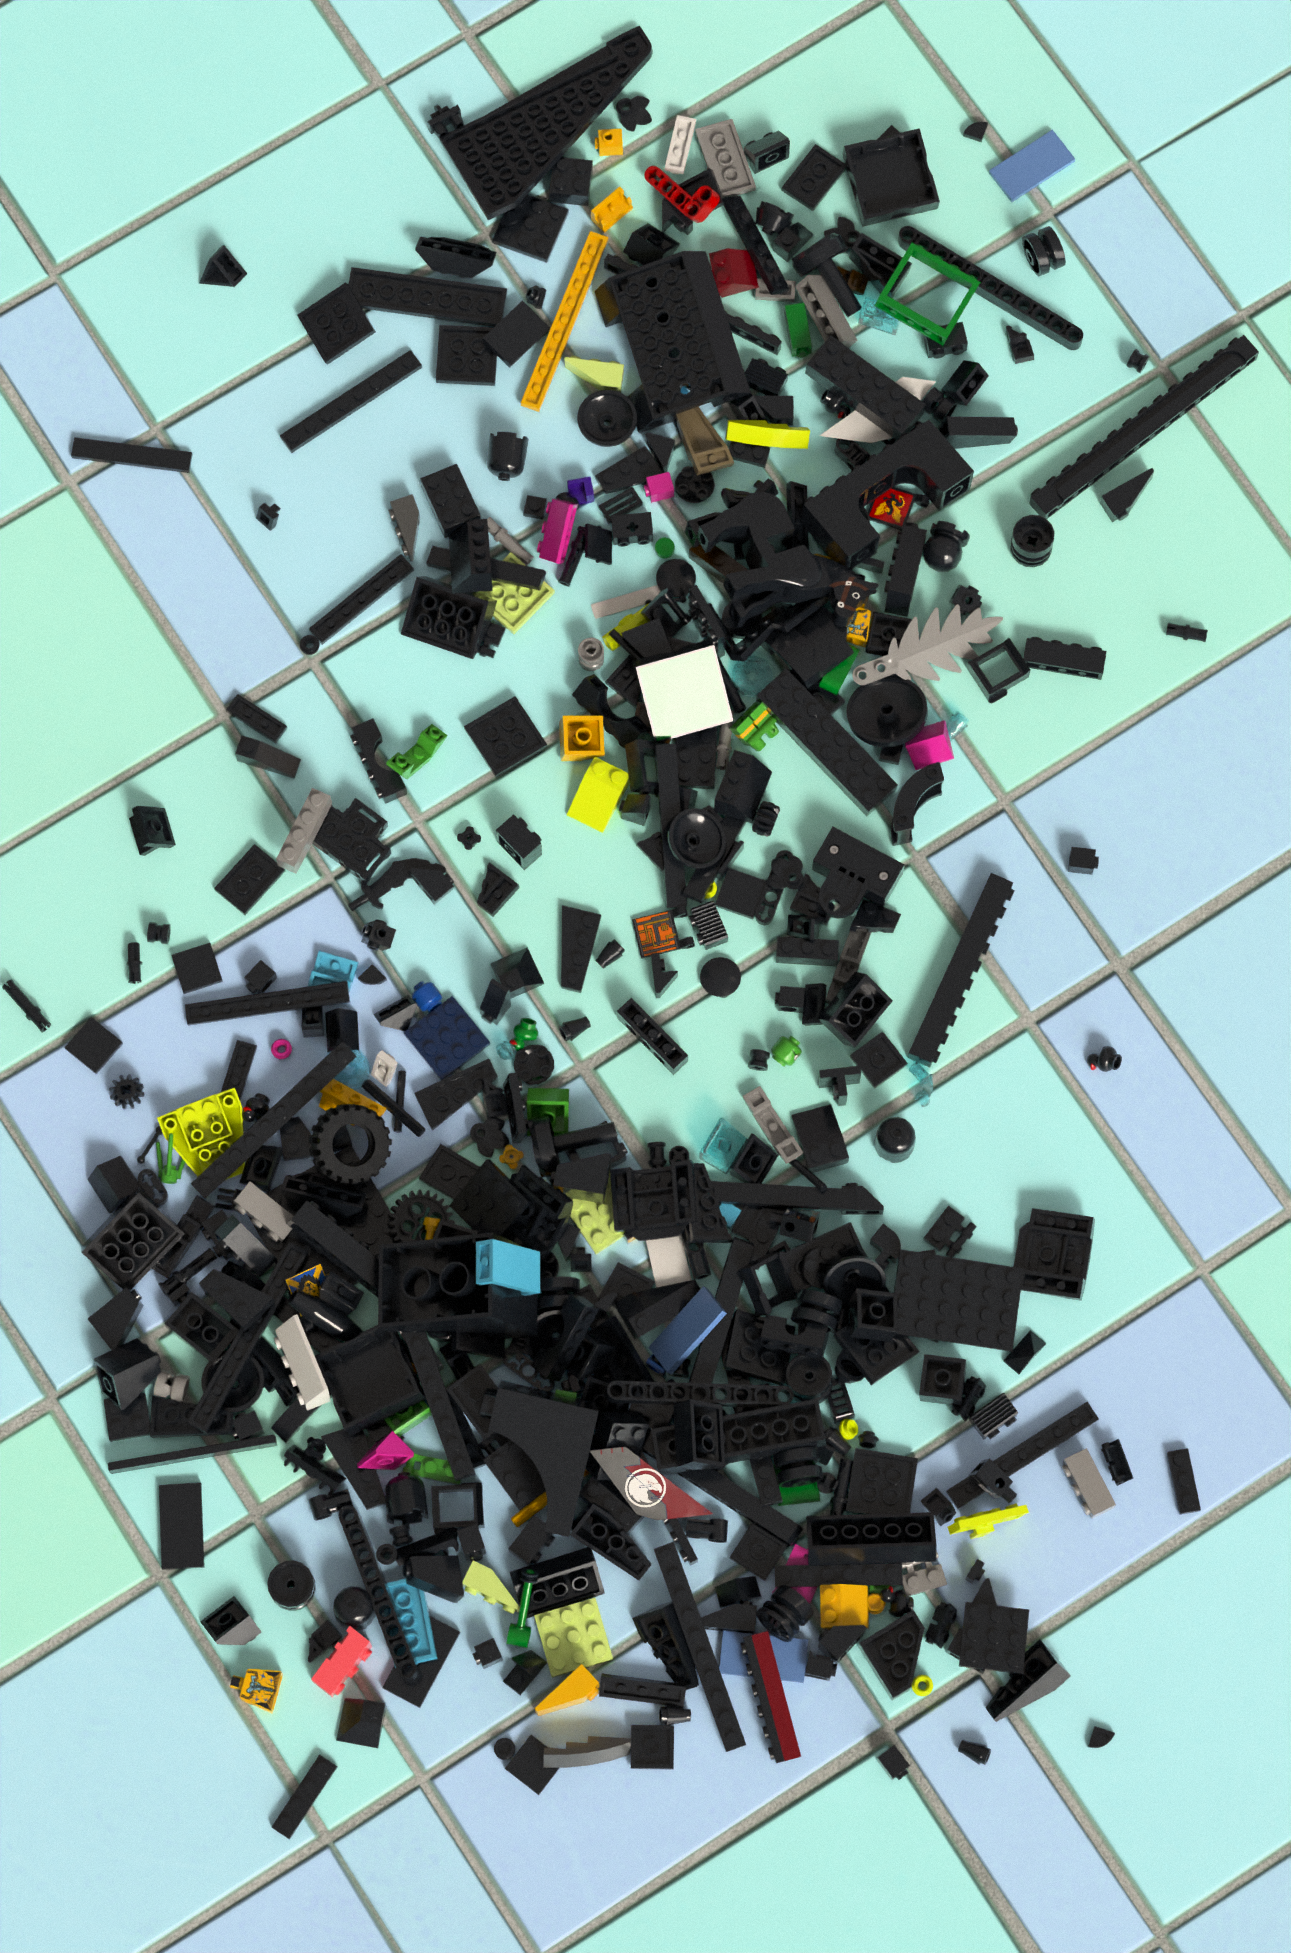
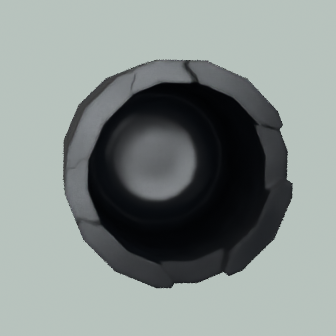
(506, 455)
(895, 1139)
(405, 1499)
(353, 1608)

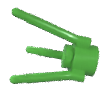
(169, 1173)

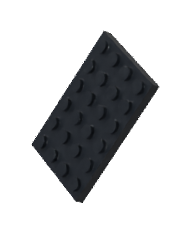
(957, 1300)

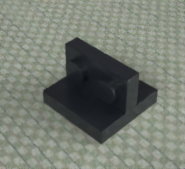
(151, 829)
(838, 1079)

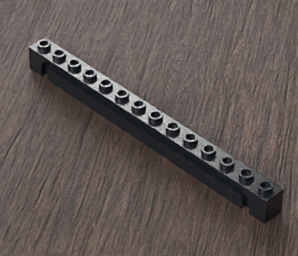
(1143, 427)

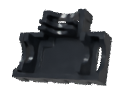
(353, 839)

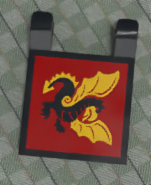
(895, 507)

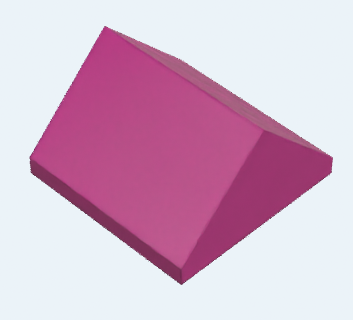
(930, 746)
(386, 1454)

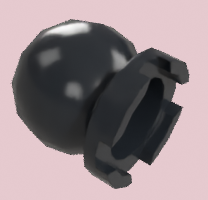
(944, 548)

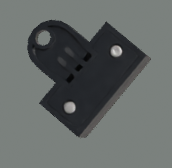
(853, 872)

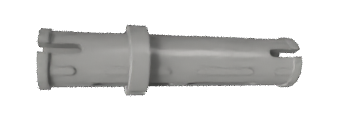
(500, 534)
(724, 746)

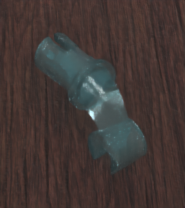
(925, 1080)

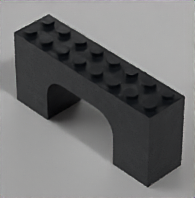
(915, 459)

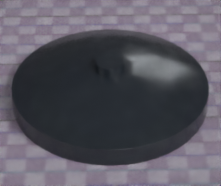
(887, 711)

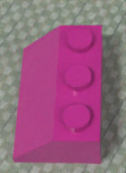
(557, 530)

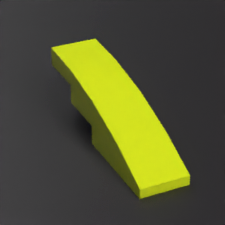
(764, 434)

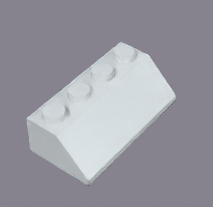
(302, 1363)

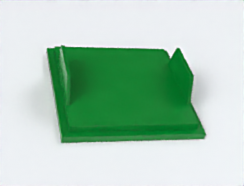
(798, 1495)

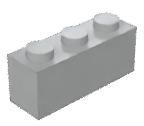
(263, 1211)
(1088, 1483)

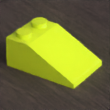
(599, 794)

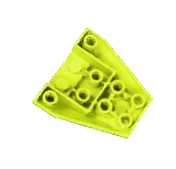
(205, 1129)

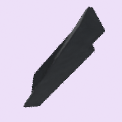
(274, 1371)

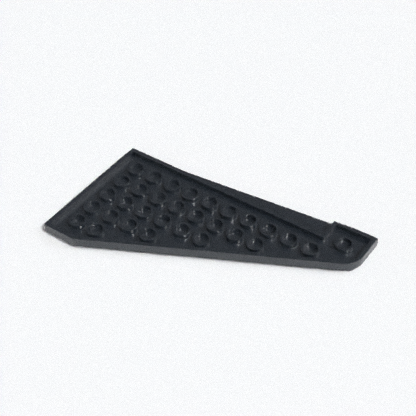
(523, 139)

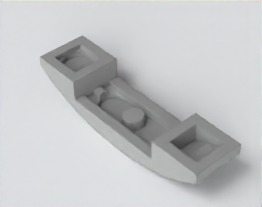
(771, 1125)

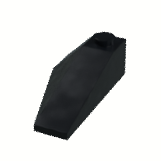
(605, 1536)

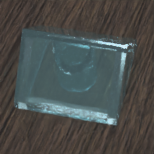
(722, 1146)

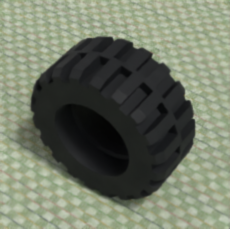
(323, 1137)

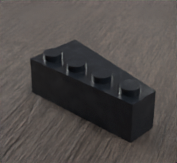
(904, 570)

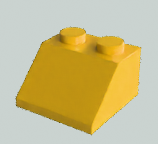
(581, 737)
(844, 1605)

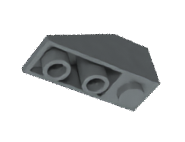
(407, 518)

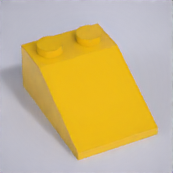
(572, 1691)

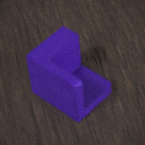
(581, 489)

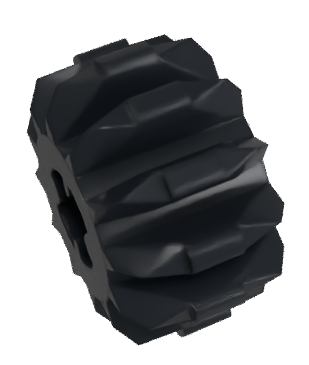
(765, 818)
(127, 1084)

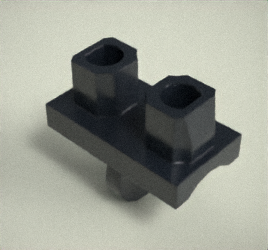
(444, 117)

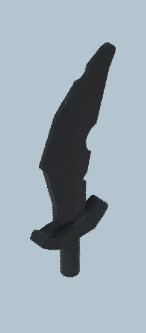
(392, 878)

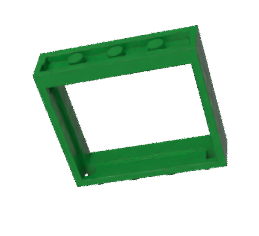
(914, 319)

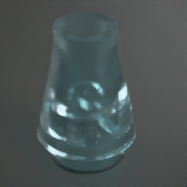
(956, 724)

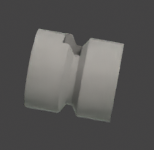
(591, 654)
(178, 1385)

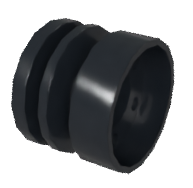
(1033, 531)
(785, 1613)

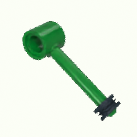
(519, 1633)

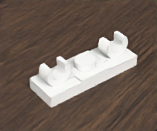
(680, 145)

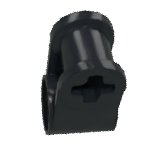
(853, 455)

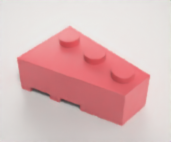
(342, 1662)

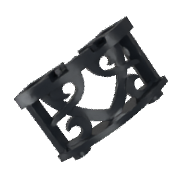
(914, 794)

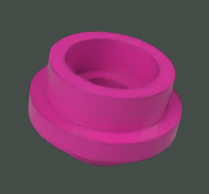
(281, 1043)

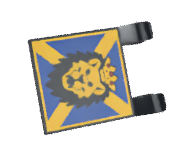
(306, 1281)

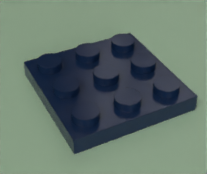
(447, 1038)

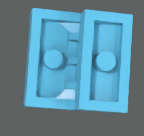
(332, 969)

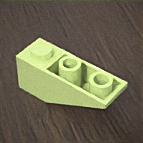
(597, 373)
(486, 1583)

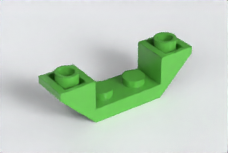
(419, 754)

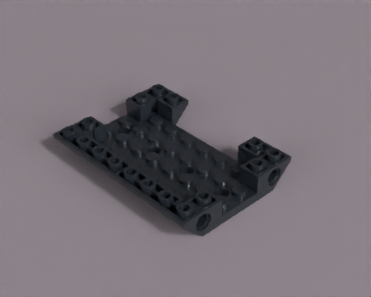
(694, 327)

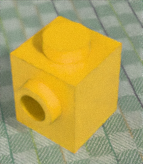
(609, 142)

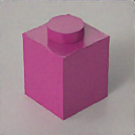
(659, 487)

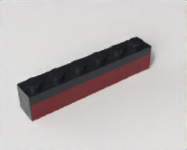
(771, 1697)

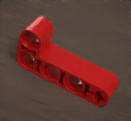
(676, 193)

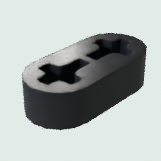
(156, 1185)

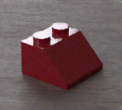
(733, 271)

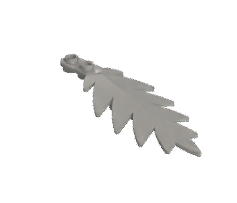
(931, 647)

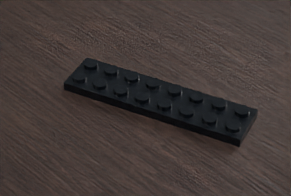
(428, 297)

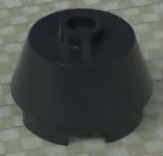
(772, 218)

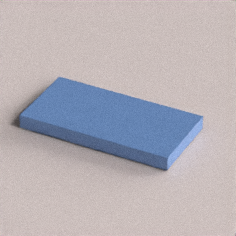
(1032, 166)
(687, 1330)
(788, 1655)

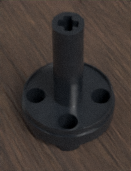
(820, 257)
(547, 1145)

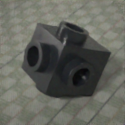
(960, 596)
(377, 935)

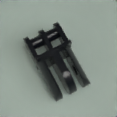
(228, 1199)

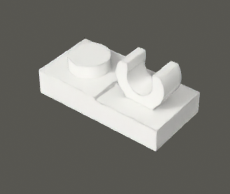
(384, 1068)

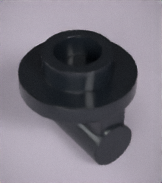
(536, 296)

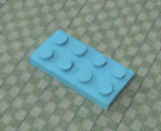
(415, 1618)

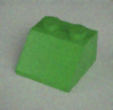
(551, 1103)

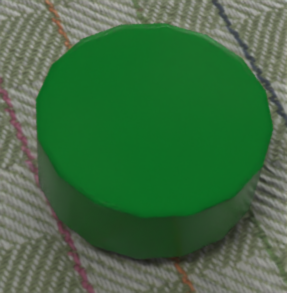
(664, 547)

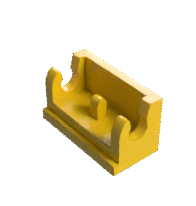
(611, 209)

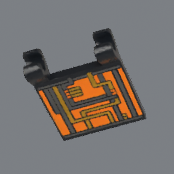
(659, 933)

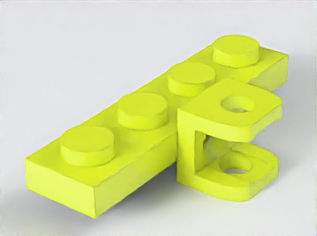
(983, 1522)

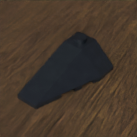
(652, 1307)
(665, 1635)
(1040, 1676)

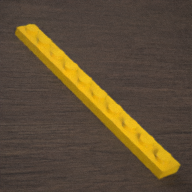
(564, 321)

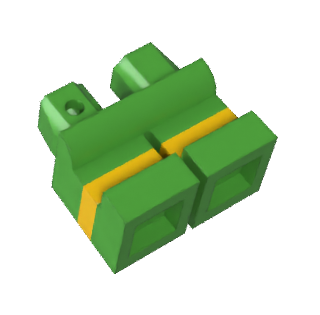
(753, 725)

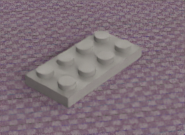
(726, 158)

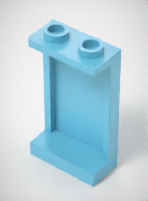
(508, 1266)

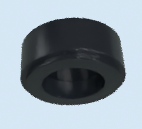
(504, 1749)

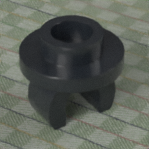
(827, 1484)

